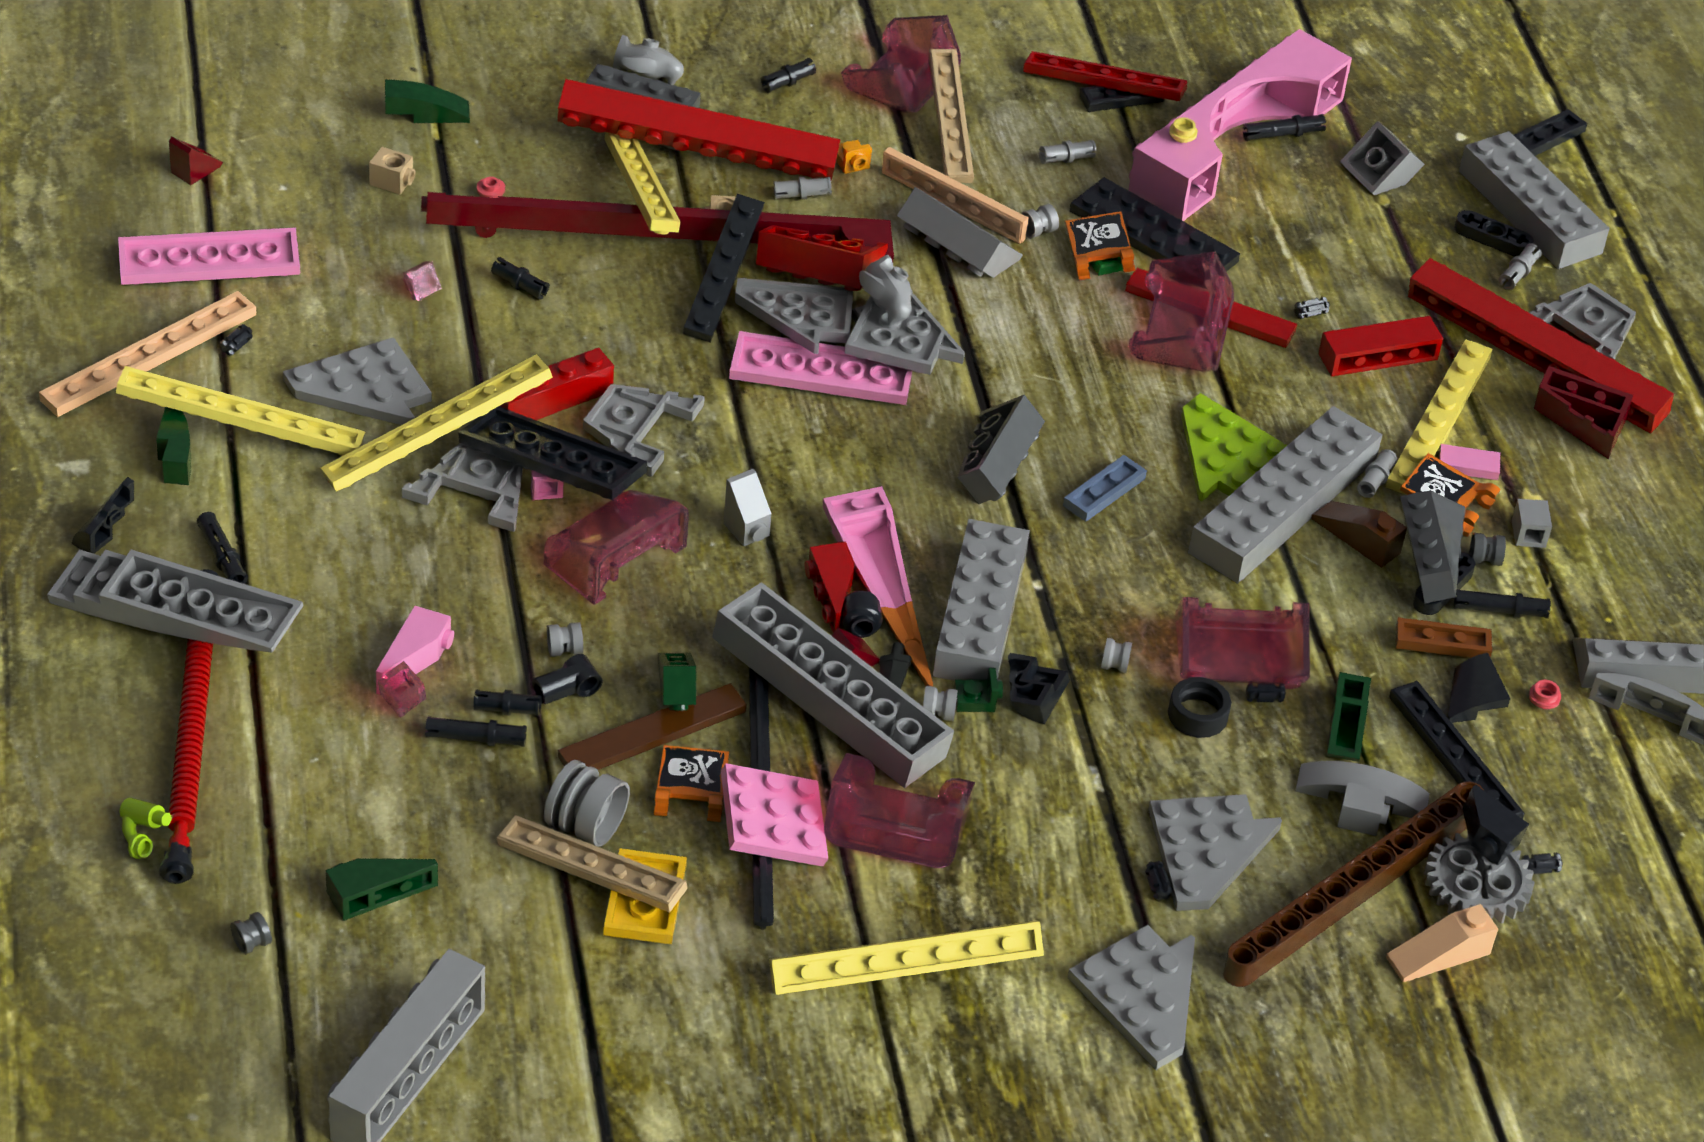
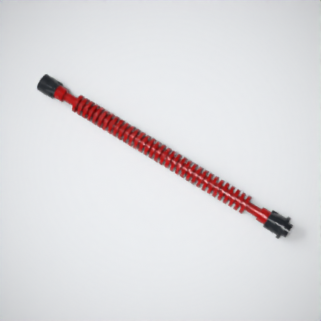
(188, 756)

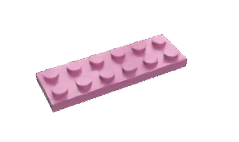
(208, 256)
(831, 371)

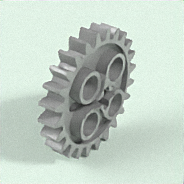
(1458, 883)

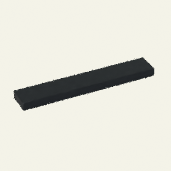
(1447, 742)

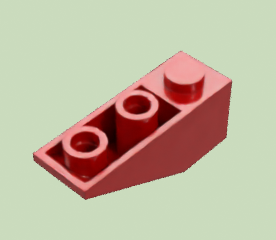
(832, 577)

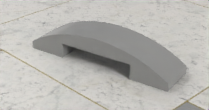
(1653, 698)
(1321, 776)

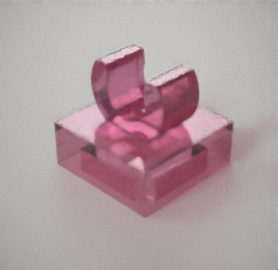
(421, 280)

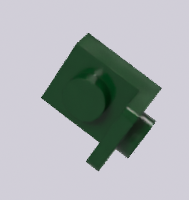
(979, 694)

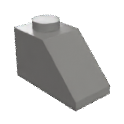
(746, 508)

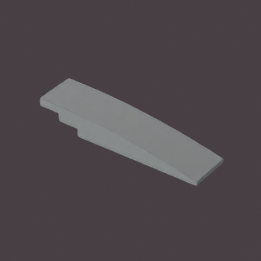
(174, 600)

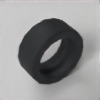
(1195, 724)

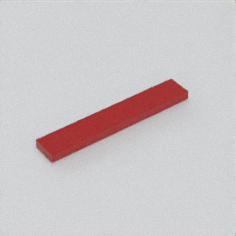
(1105, 76)
(1242, 318)

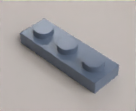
(1104, 488)

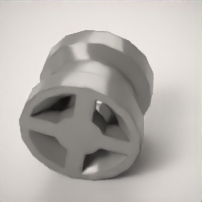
(1116, 655)

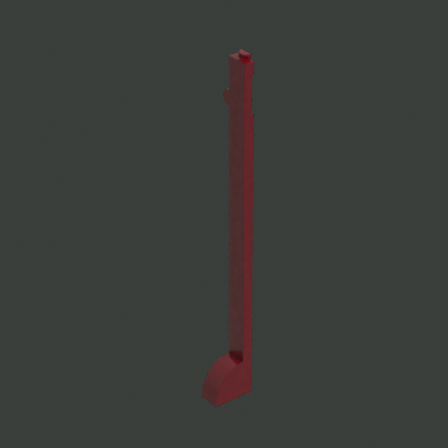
(627, 220)

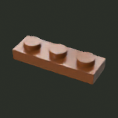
(1442, 638)

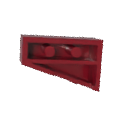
(1584, 408)

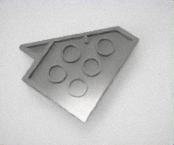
(799, 310)

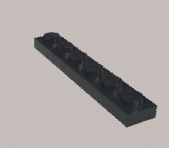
(723, 268)

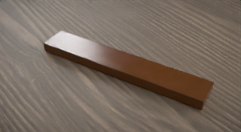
(655, 729)

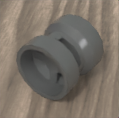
(1488, 548)

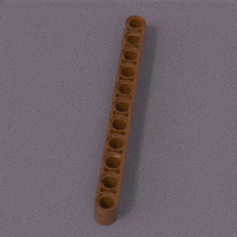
(1346, 888)

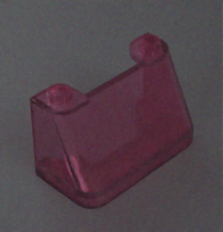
(903, 73)
(1187, 313)
(613, 535)
(1243, 643)
(894, 820)

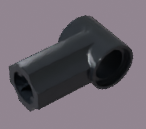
(574, 677)

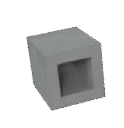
(1531, 523)
(1363, 809)

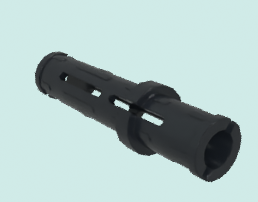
(1294, 126)
(210, 527)
(1502, 603)
(476, 731)

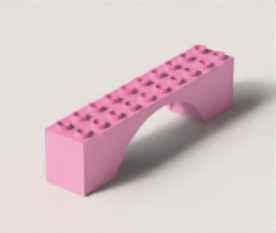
(1291, 79)

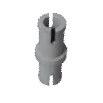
(1067, 151)
(802, 188)
(1520, 266)
(1377, 473)

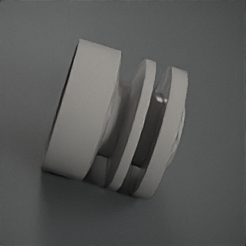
(586, 803)

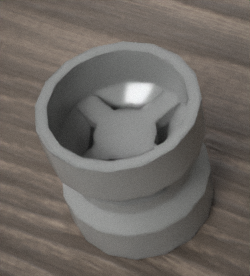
(1042, 220)
(565, 639)
(940, 703)

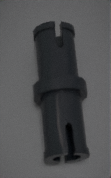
(788, 75)
(520, 278)
(507, 702)

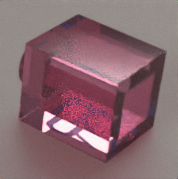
(402, 689)

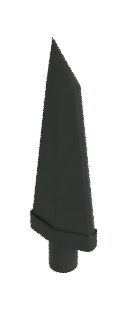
(895, 665)

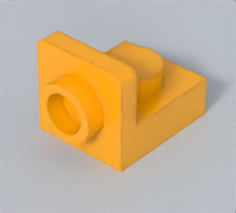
(854, 156)

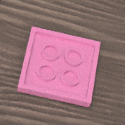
(774, 815)

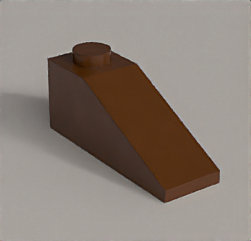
(1364, 529)

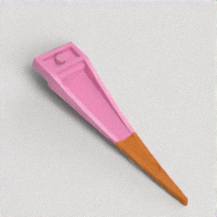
(870, 532)

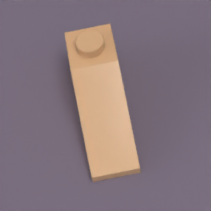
(1445, 944)

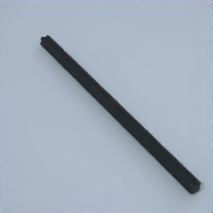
(760, 759)

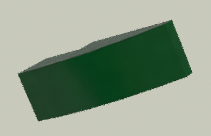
(425, 102)
(174, 447)
(1348, 716)

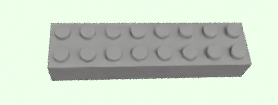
(1284, 494)
(833, 684)

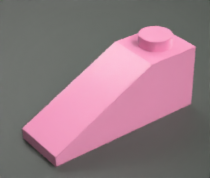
(418, 642)

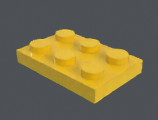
(637, 919)

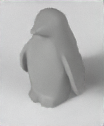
(647, 60)
(888, 288)

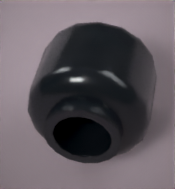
(861, 614)

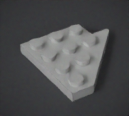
(907, 344)
(363, 381)
(1207, 844)
(1142, 991)

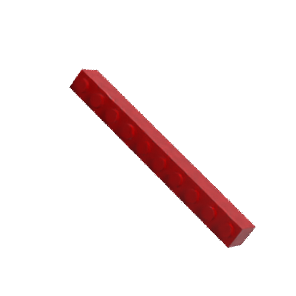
(697, 130)
(1533, 339)

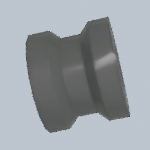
(251, 933)

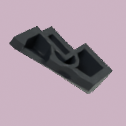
(99, 527)
(1034, 688)
(1476, 689)

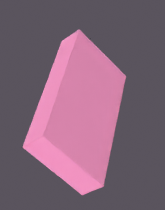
(1471, 461)

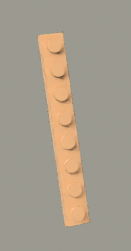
(147, 353)

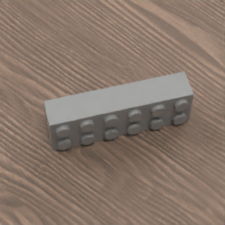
(1534, 199)
(981, 601)
(407, 1050)

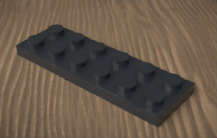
(1148, 226)
(553, 452)

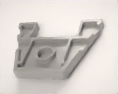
(1590, 316)
(628, 413)
(475, 474)

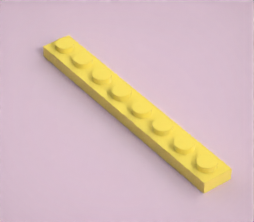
(643, 184)
(238, 411)
(1441, 411)
(436, 423)
(906, 957)

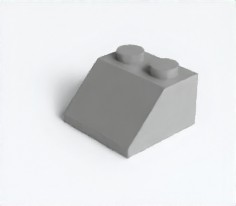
(1381, 160)

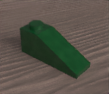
(677, 680)
(375, 882)

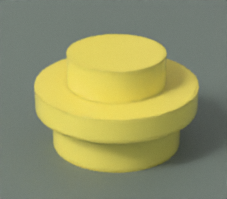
(1183, 130)

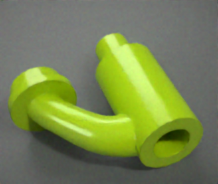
(145, 814)

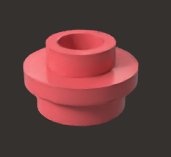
(490, 187)
(1545, 694)

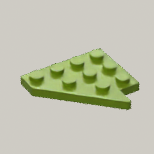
(1223, 446)

